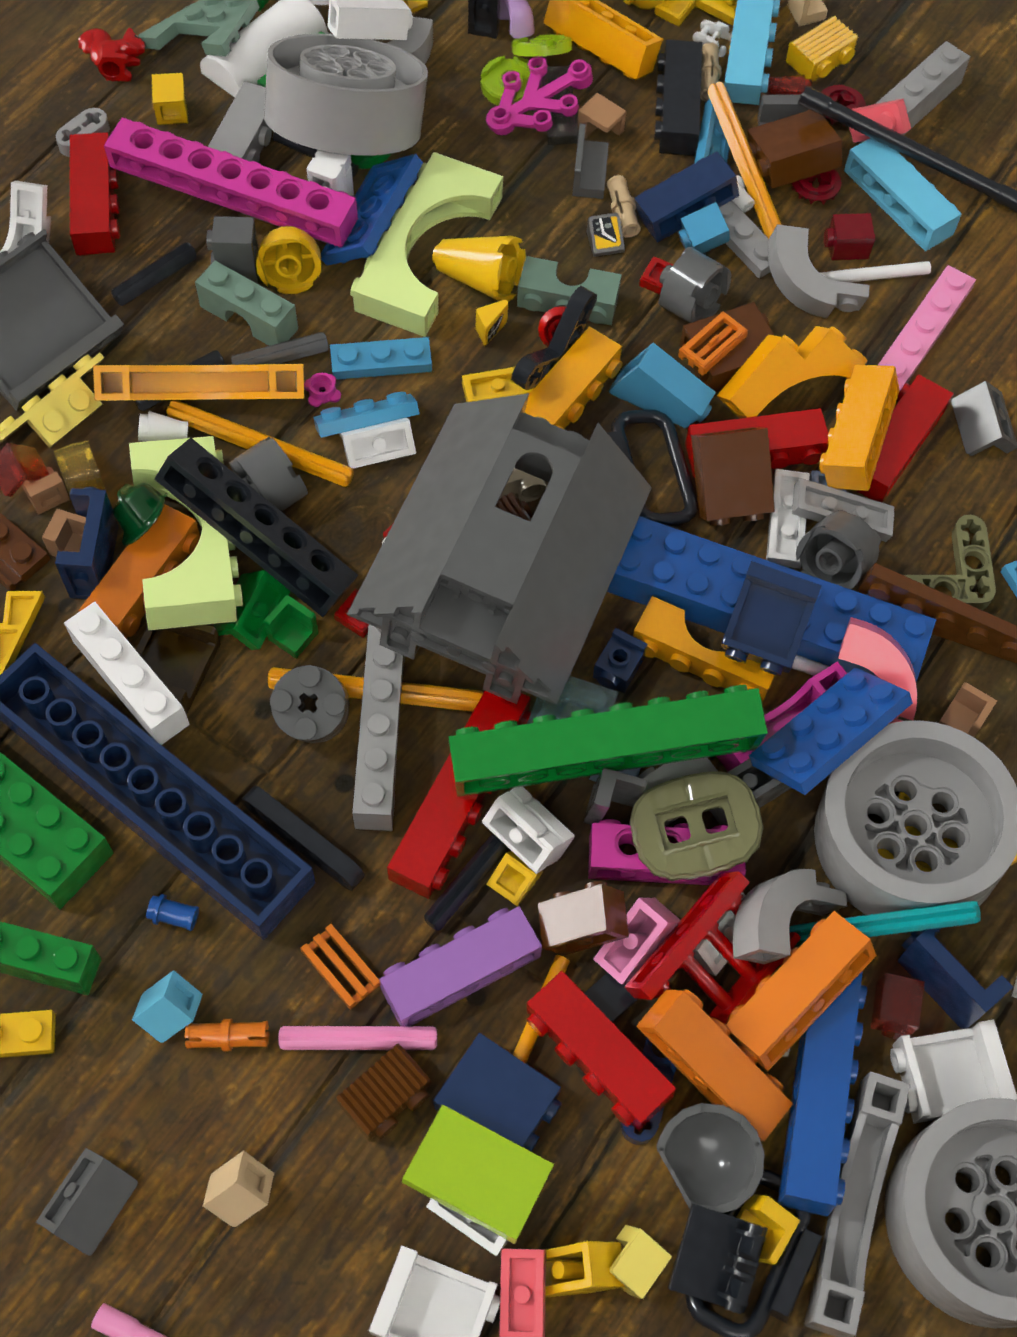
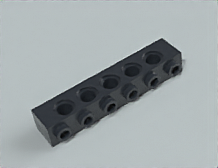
(255, 526)

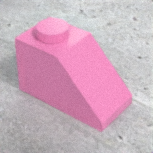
(648, 926)

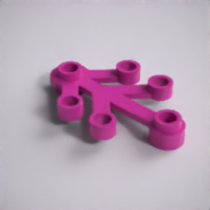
(508, 115)

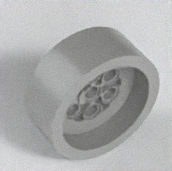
(344, 94)
(931, 767)
(924, 1189)

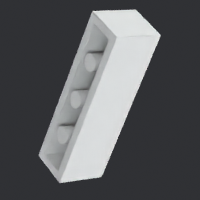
(127, 673)

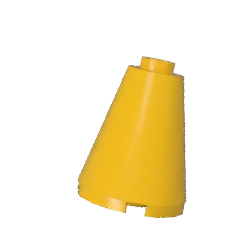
(482, 263)

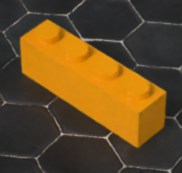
(605, 34)
(575, 379)
(860, 427)

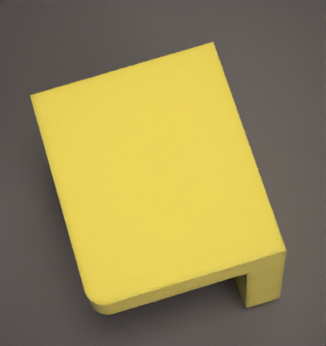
(639, 1261)

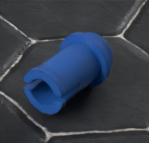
(172, 912)

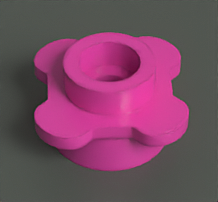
(319, 382)

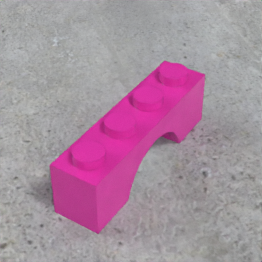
(788, 710)

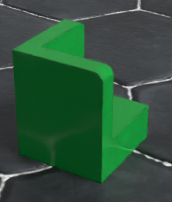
(291, 626)

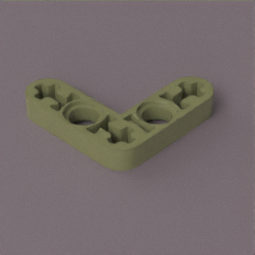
(965, 580)

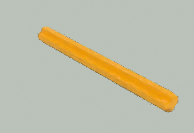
(744, 157)
(248, 438)
(410, 694)

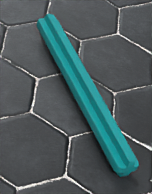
(906, 920)

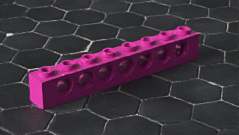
(231, 181)

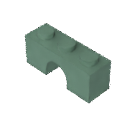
(542, 290)
(226, 292)

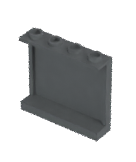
(44, 320)

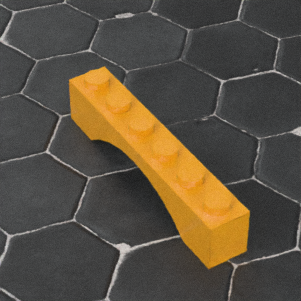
(198, 382)

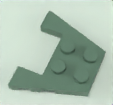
(205, 18)

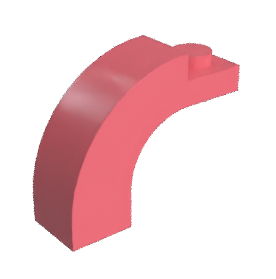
(881, 654)

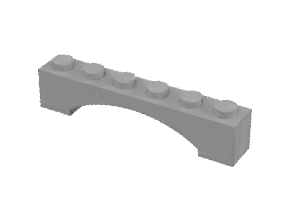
(378, 736)
(842, 1262)

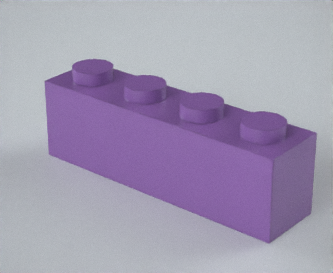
(460, 967)

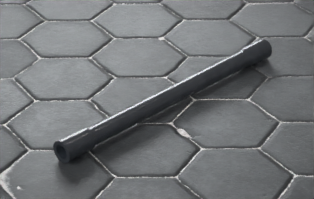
(826, 106)

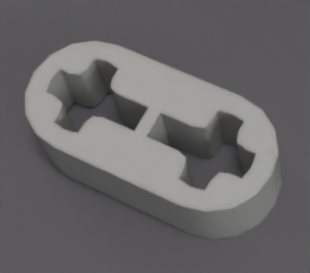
(89, 121)

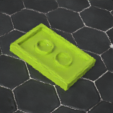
(478, 1173)

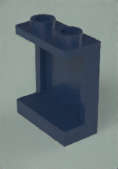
(86, 568)
(769, 618)
(948, 980)
(500, 1093)

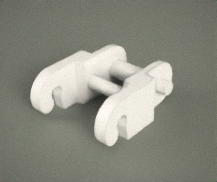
(717, 30)

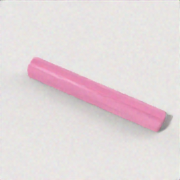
(357, 1037)

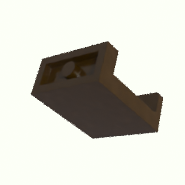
(180, 658)

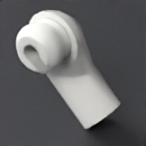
(744, 201)

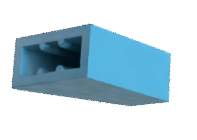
(663, 384)

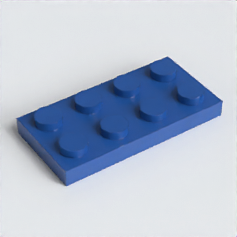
(376, 203)
(830, 730)

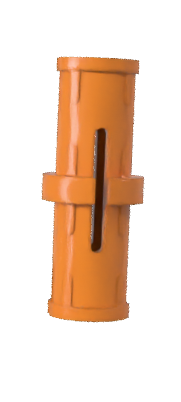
(227, 1035)

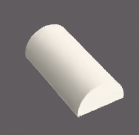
(249, 54)

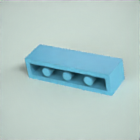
(750, 50)
(902, 193)

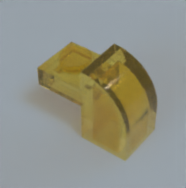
(78, 466)

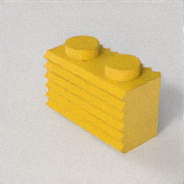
(822, 49)

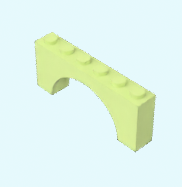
(442, 192)
(202, 586)

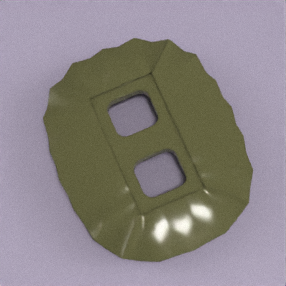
(703, 852)

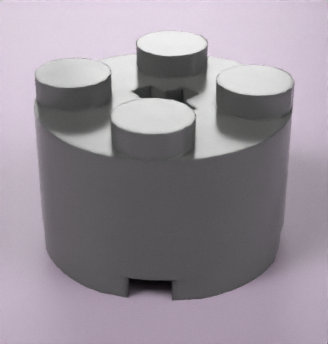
(693, 286)
(270, 473)
(839, 549)
(289, 705)

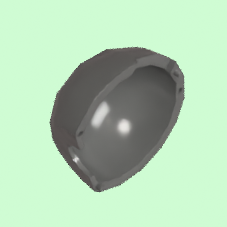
(712, 1156)

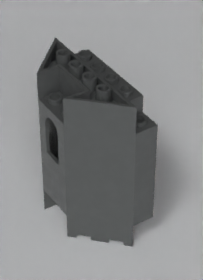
(490, 584)

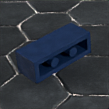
(684, 193)

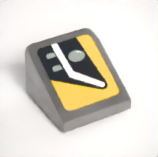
(605, 234)

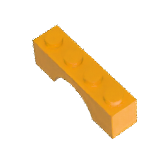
(668, 639)

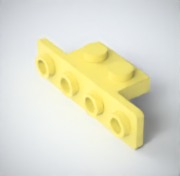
(60, 409)

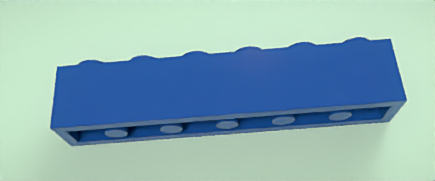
(822, 1106)

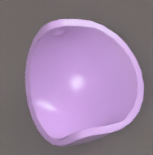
(520, 17)

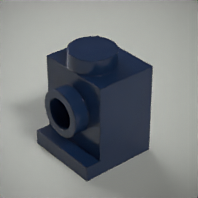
(629, 653)

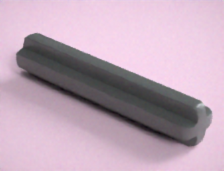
(284, 351)

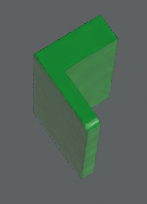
(259, 598)

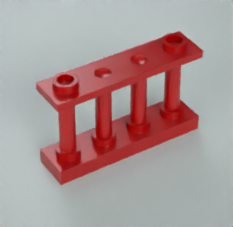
(678, 952)

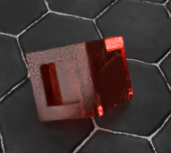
(17, 465)

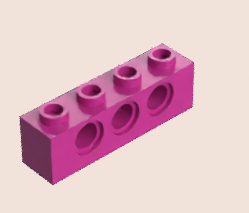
(609, 863)

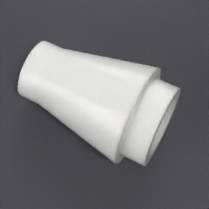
(160, 427)

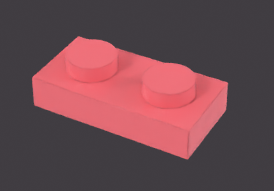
(889, 114)
(522, 1293)

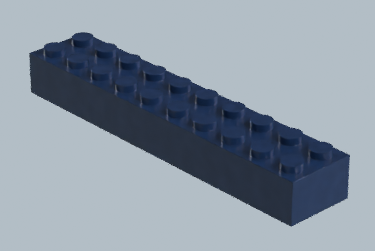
(152, 792)

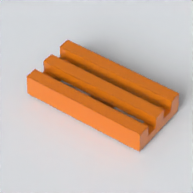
(697, 359)
(320, 941)

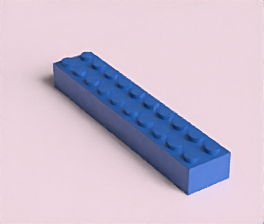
(709, 577)

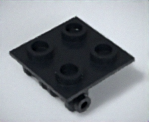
(718, 1258)

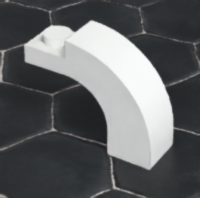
(27, 213)

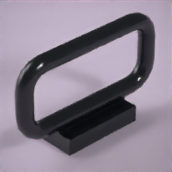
(677, 458)
(781, 1285)

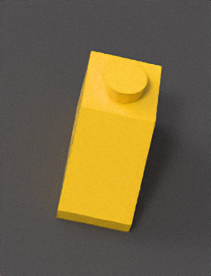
(581, 1268)

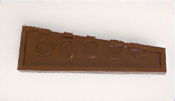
(954, 618)

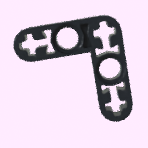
(536, 365)

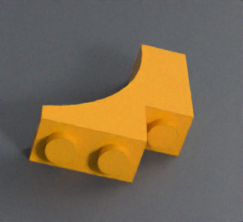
(782, 364)

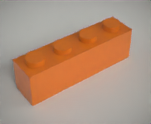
(153, 554)
(800, 989)
(713, 1061)

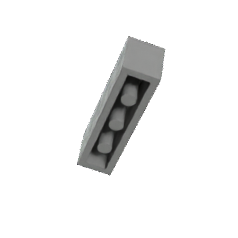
(930, 82)
(243, 127)

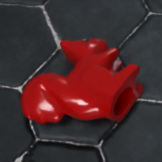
(112, 55)

